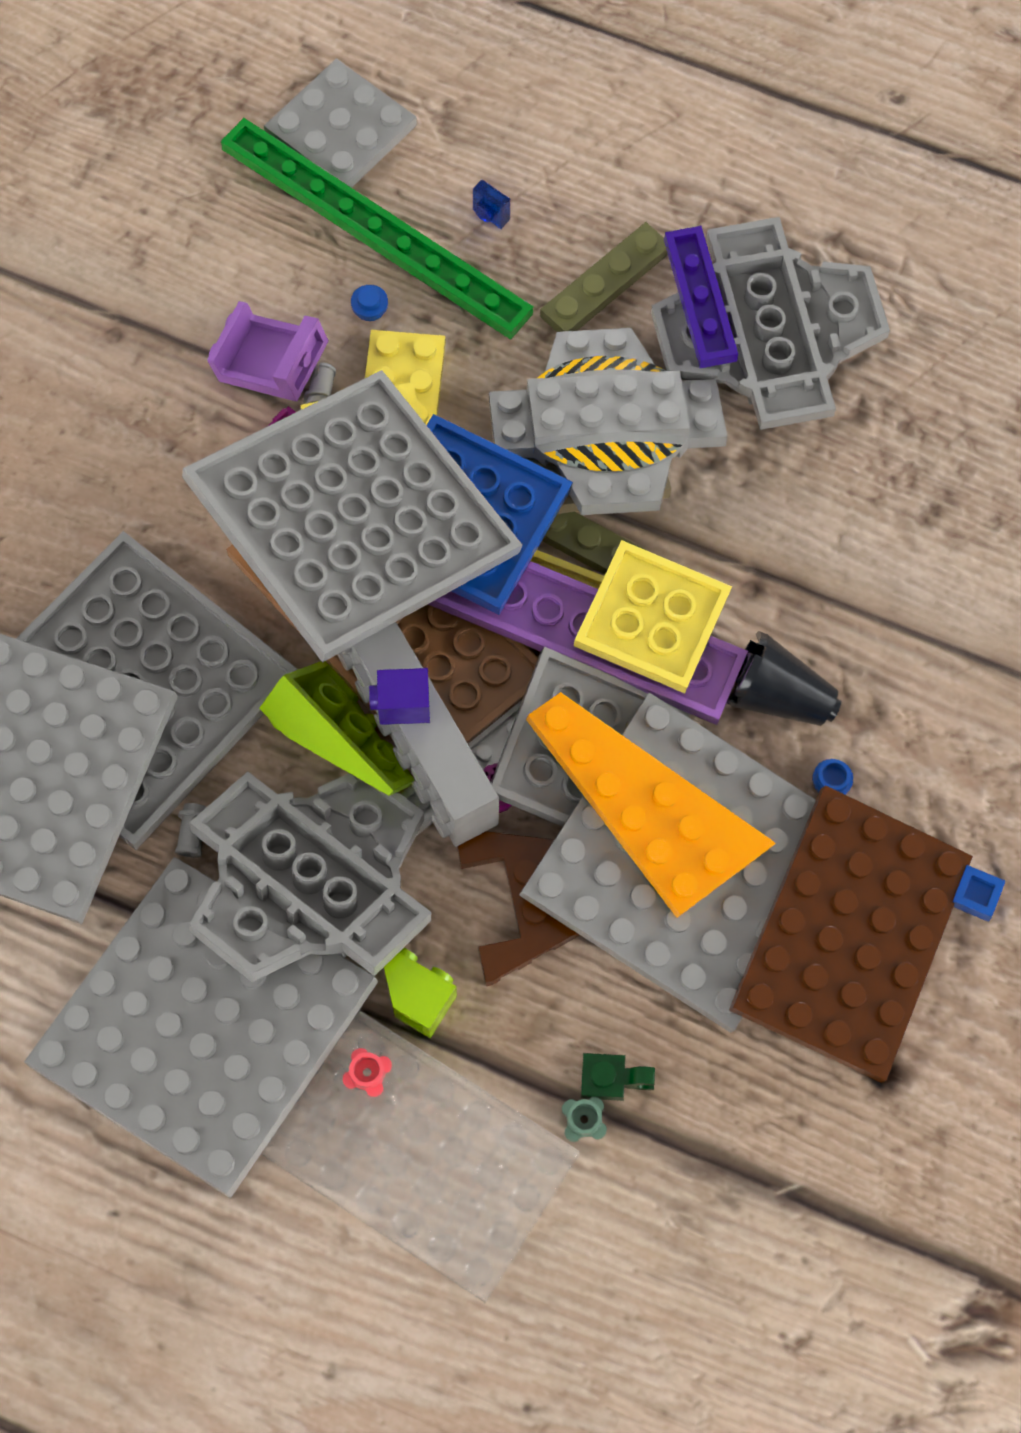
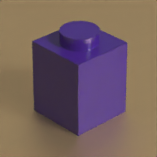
(401, 696)

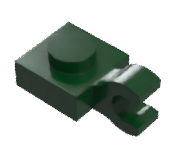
(606, 1077)

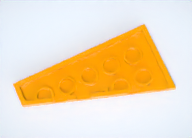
(662, 821)

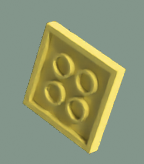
(652, 616)

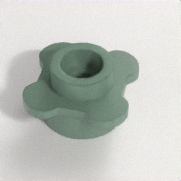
(593, 1110)

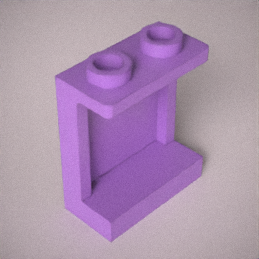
(267, 353)

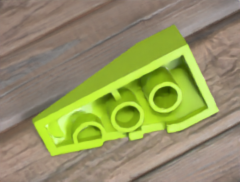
(324, 717)

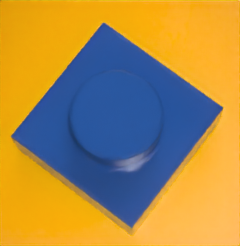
(978, 893)

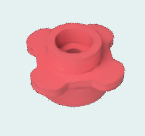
(365, 1060)

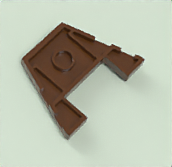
(536, 928)

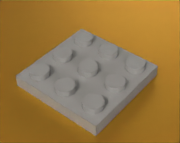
(342, 123)

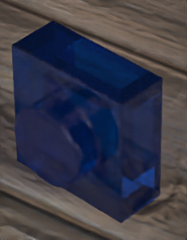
(491, 204)

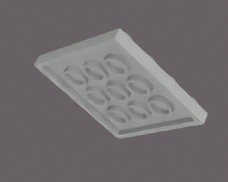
(527, 770)

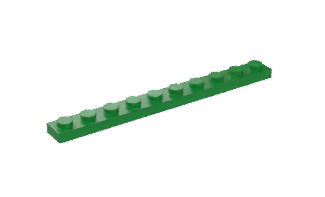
(377, 228)

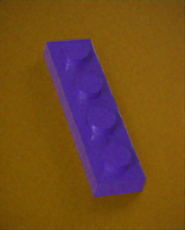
(700, 297)

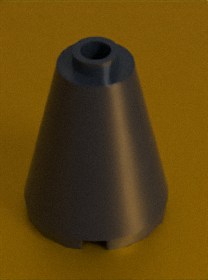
(782, 685)

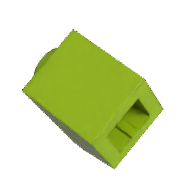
(418, 994)

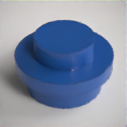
(369, 302)
(834, 775)

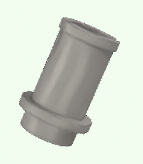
(320, 383)
(188, 843)

